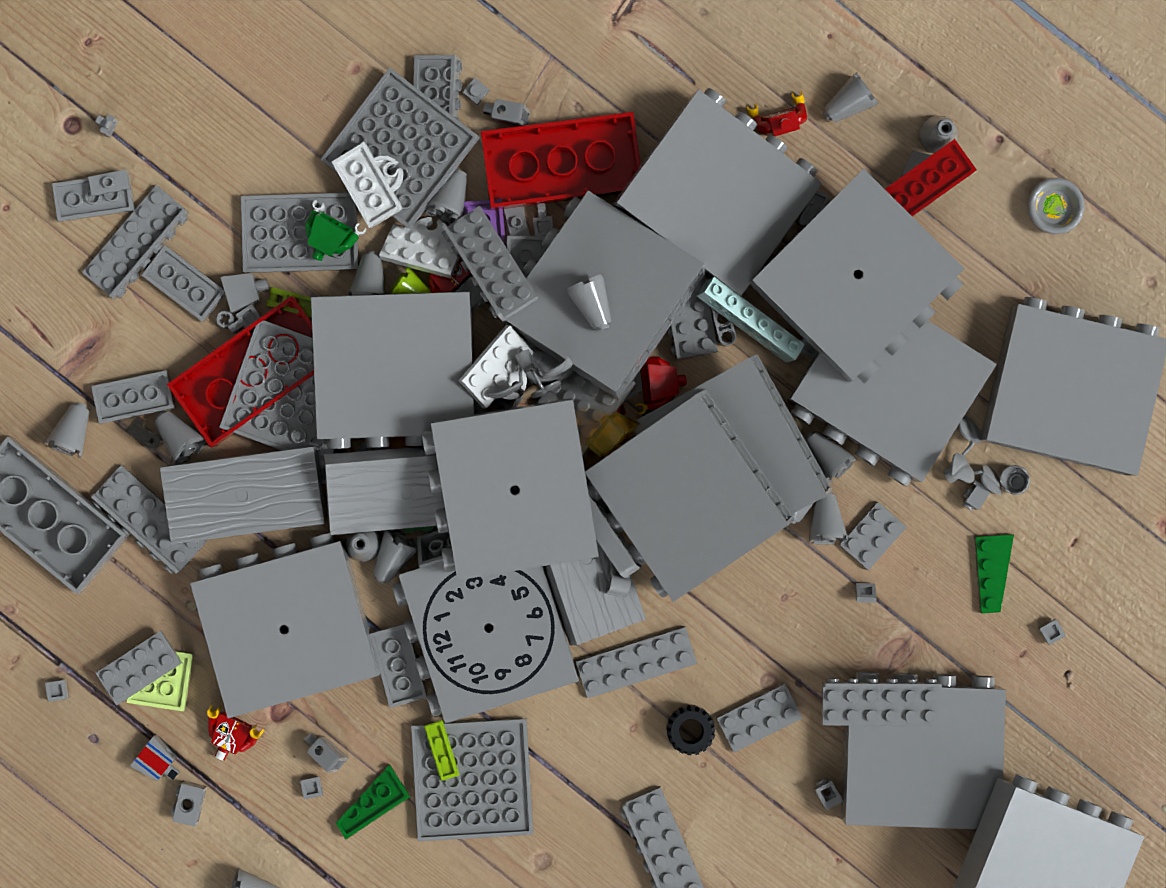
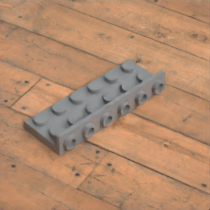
(439, 80)
(136, 243)
(490, 264)
(693, 329)
(143, 517)
(881, 702)
(660, 841)

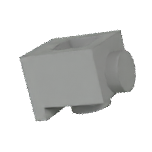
(975, 496)
(832, 798)

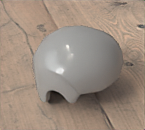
(1015, 479)

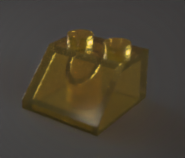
(611, 434)

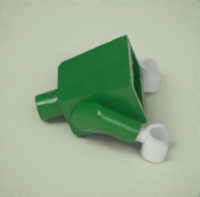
(328, 234)

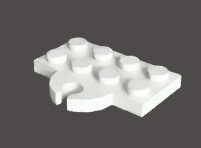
(370, 183)
(420, 248)
(496, 368)

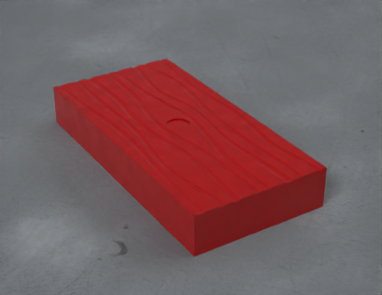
(560, 160)
(210, 382)

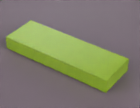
(441, 750)

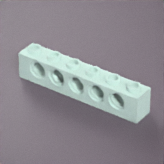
(750, 320)

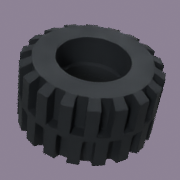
(695, 746)

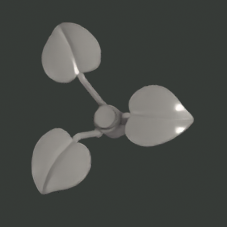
(526, 363)
(960, 468)

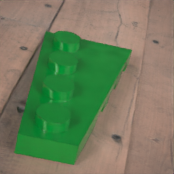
(992, 568)
(375, 802)

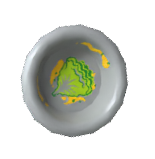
(1056, 206)

